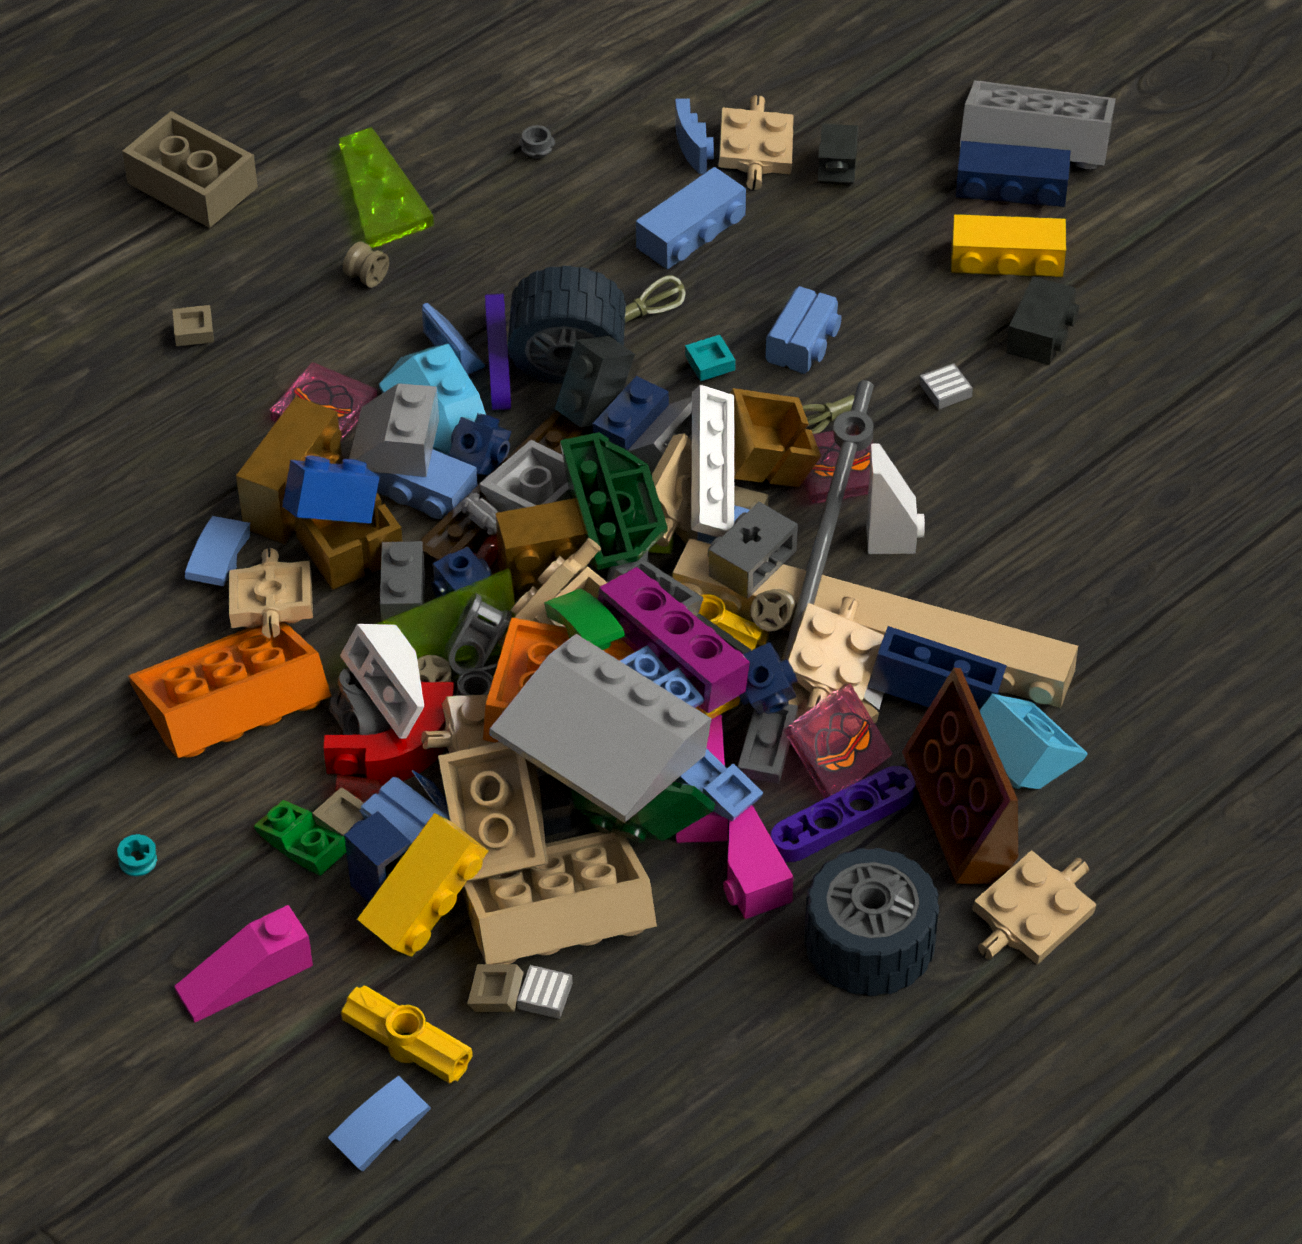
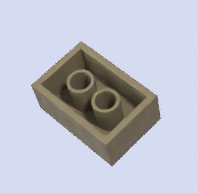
(190, 169)

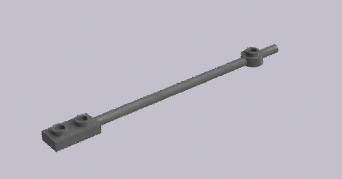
(766, 742)

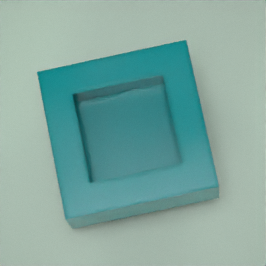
(710, 357)

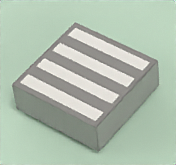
(946, 386)
(544, 991)

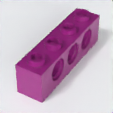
(675, 637)

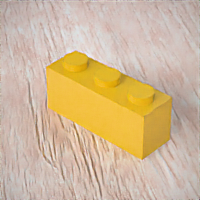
(1008, 245)
(423, 885)

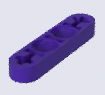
(498, 352)
(848, 819)

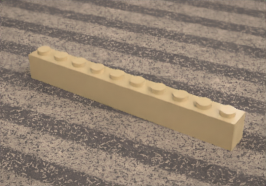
(1036, 664)

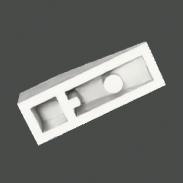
(891, 509)
(388, 673)

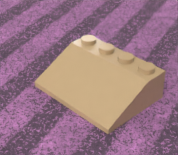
(579, 897)

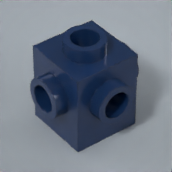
(480, 442)
(458, 571)
(768, 680)

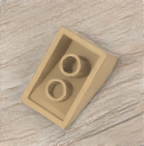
(497, 803)

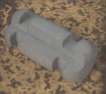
(480, 512)

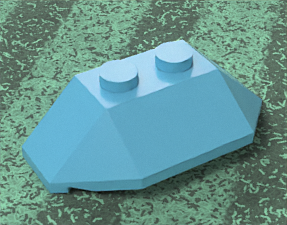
(455, 390)

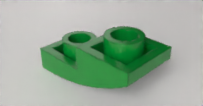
(585, 617)
(300, 838)

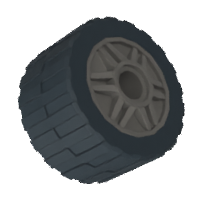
(557, 309)
(871, 921)

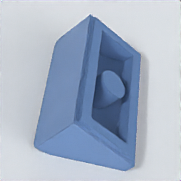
(442, 332)

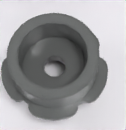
(536, 141)

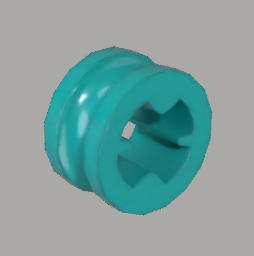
(146, 848)

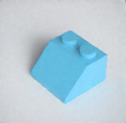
(1029, 742)

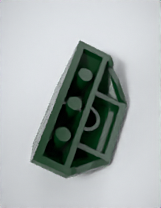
(613, 499)
(659, 819)

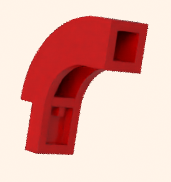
(385, 753)

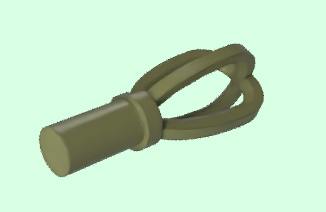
(640, 306)
(828, 412)

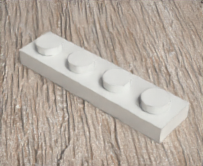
(712, 461)

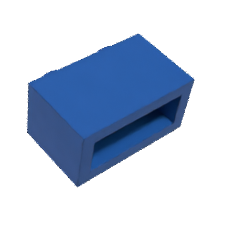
(330, 490)

